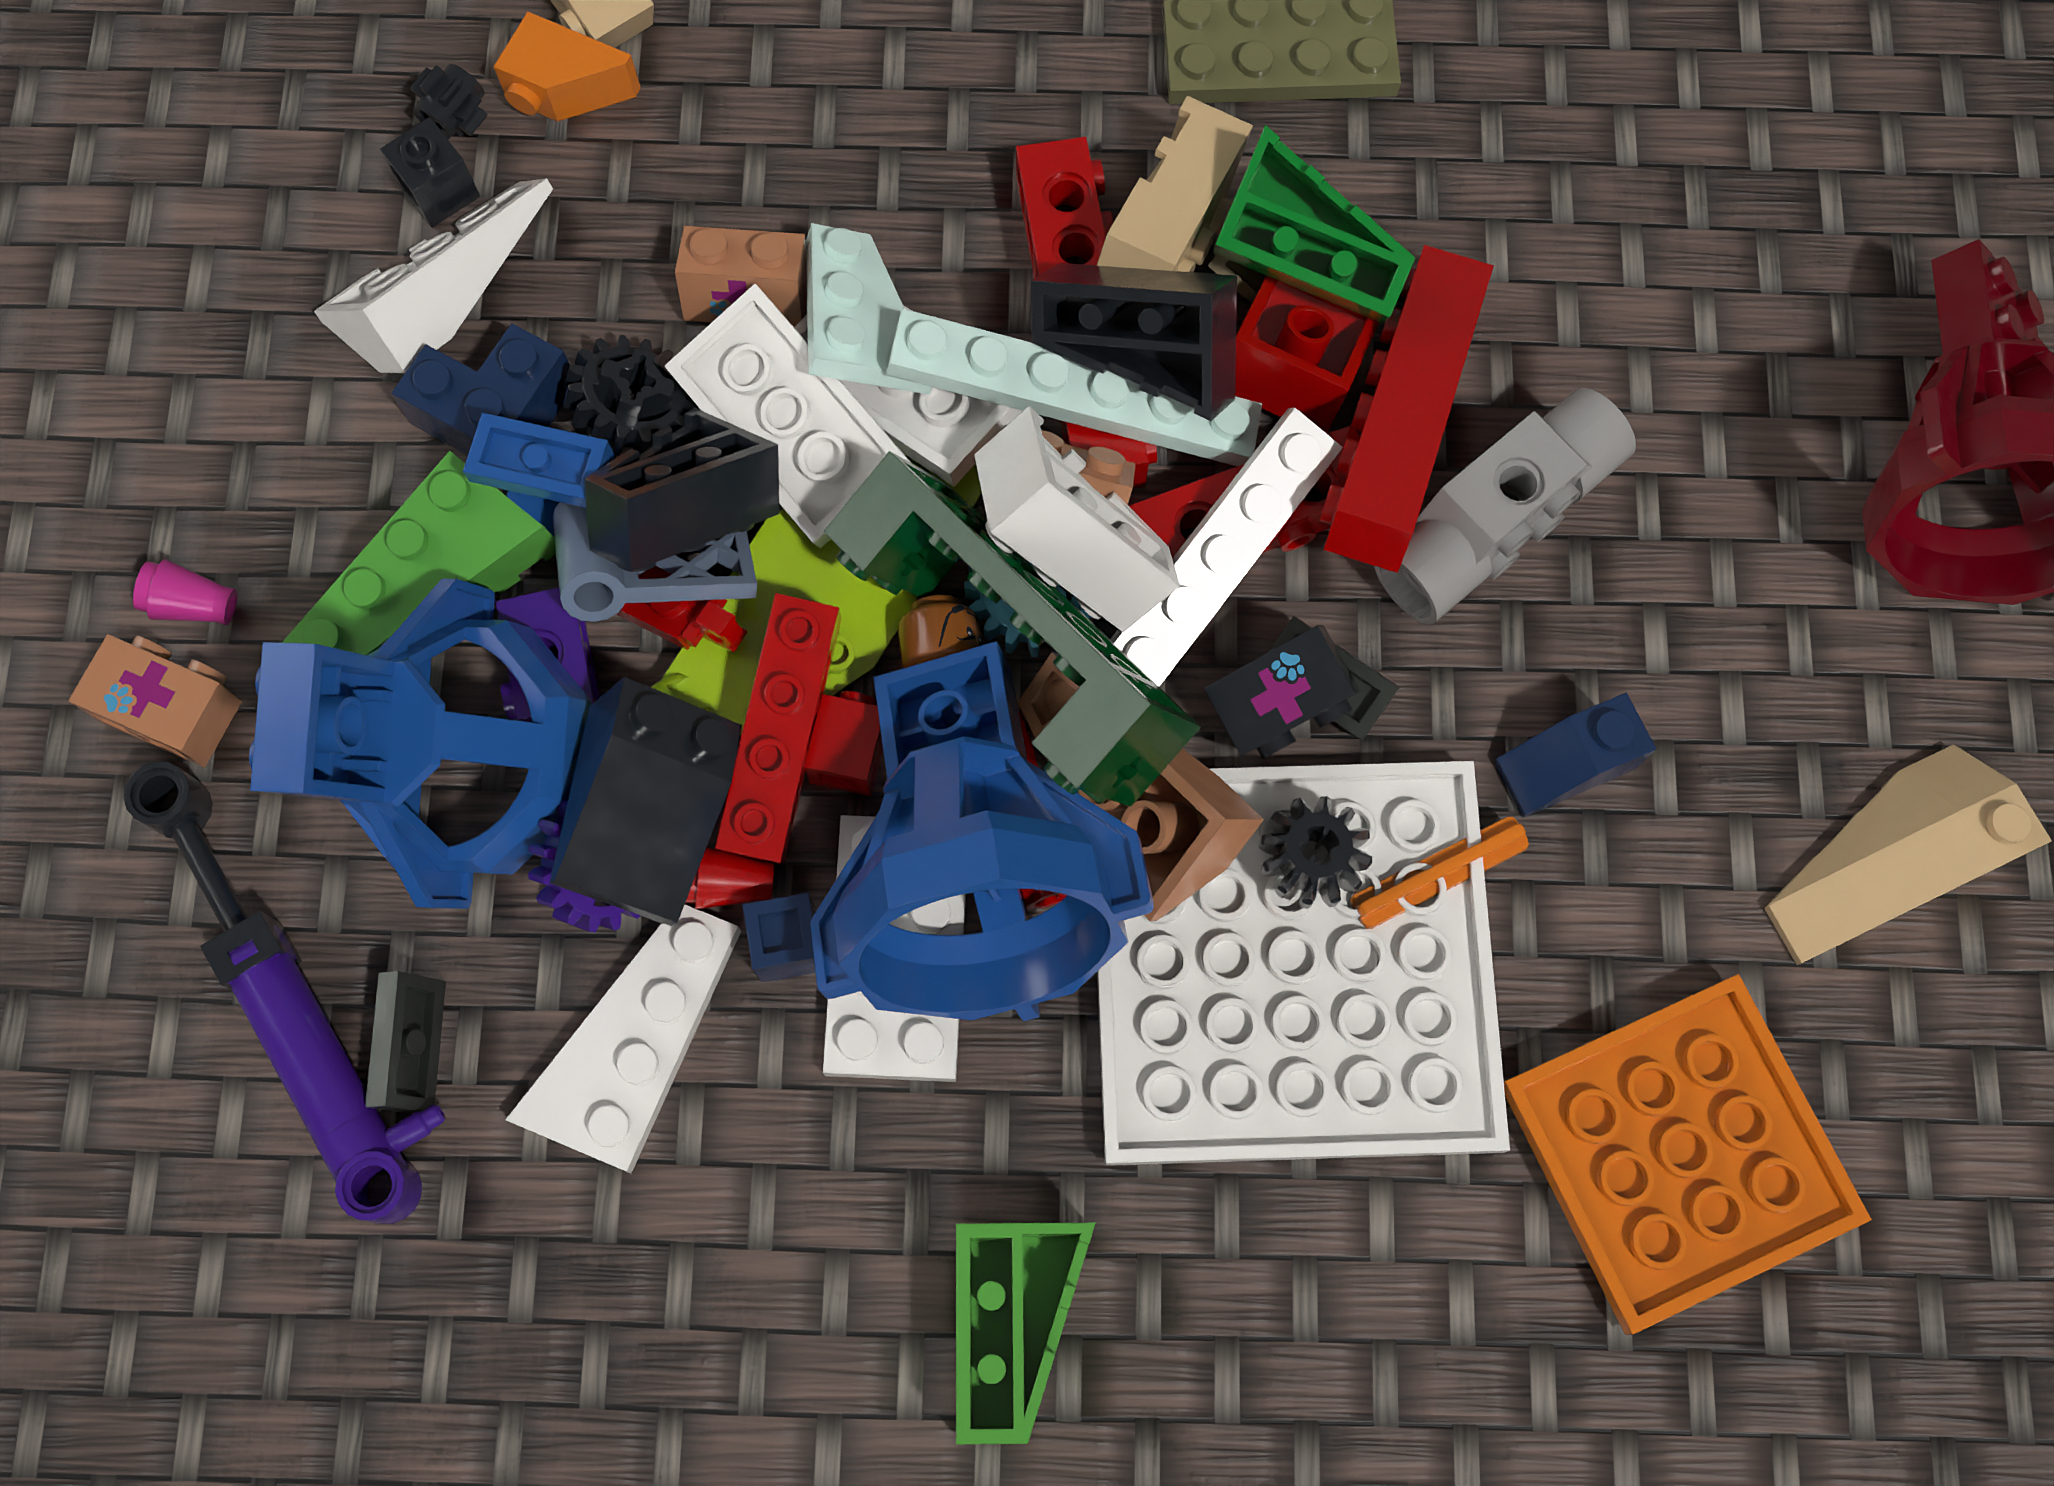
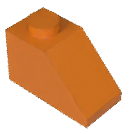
(562, 71)

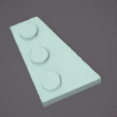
(851, 309)

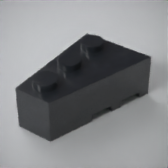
(681, 492)

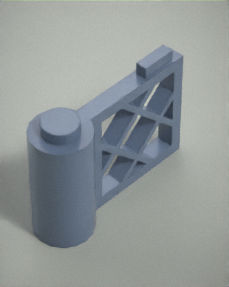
(598, 588)

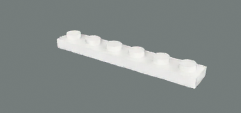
(1230, 541)

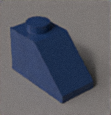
(1576, 755)

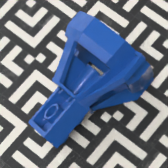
(378, 730)
(983, 821)

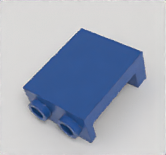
(534, 464)

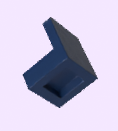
(780, 936)

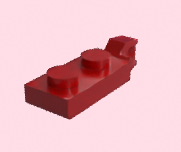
(685, 621)

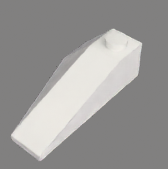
(426, 301)

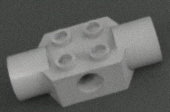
(1505, 499)

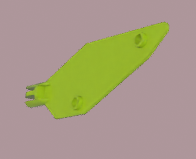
(794, 566)

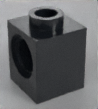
(430, 172)

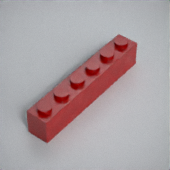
(1409, 412)

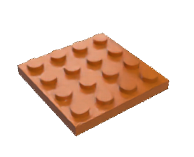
(1684, 1154)

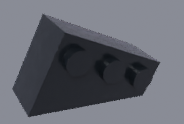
(1145, 325)

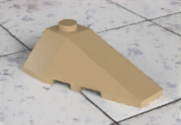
(1907, 845)

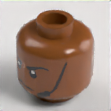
(937, 629)

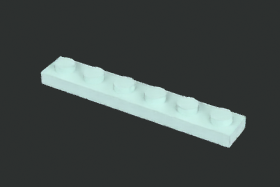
(1025, 374)

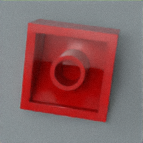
(1299, 352)

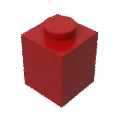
(845, 743)

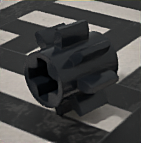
(449, 99)

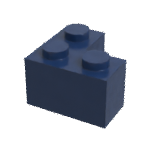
(517, 382)

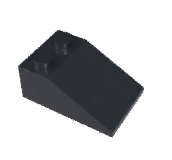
(644, 800)

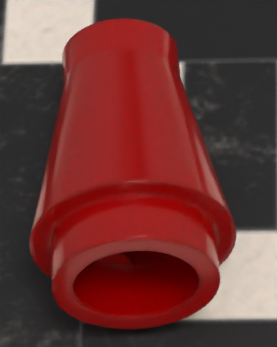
(730, 880)

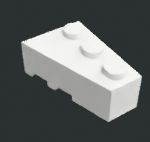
(1068, 528)

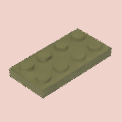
(1279, 50)

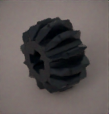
(1327, 830)

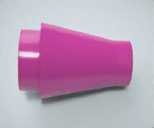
(181, 595)

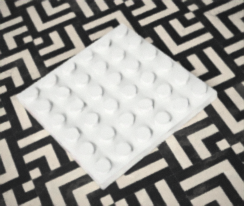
(1297, 1027)

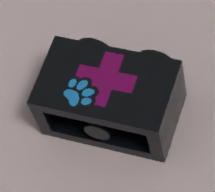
(1283, 691)

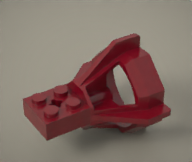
(1976, 409)

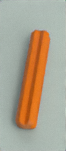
(1498, 843)

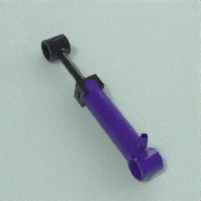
(262, 970)

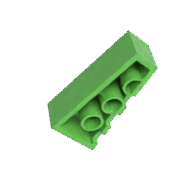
(438, 533)

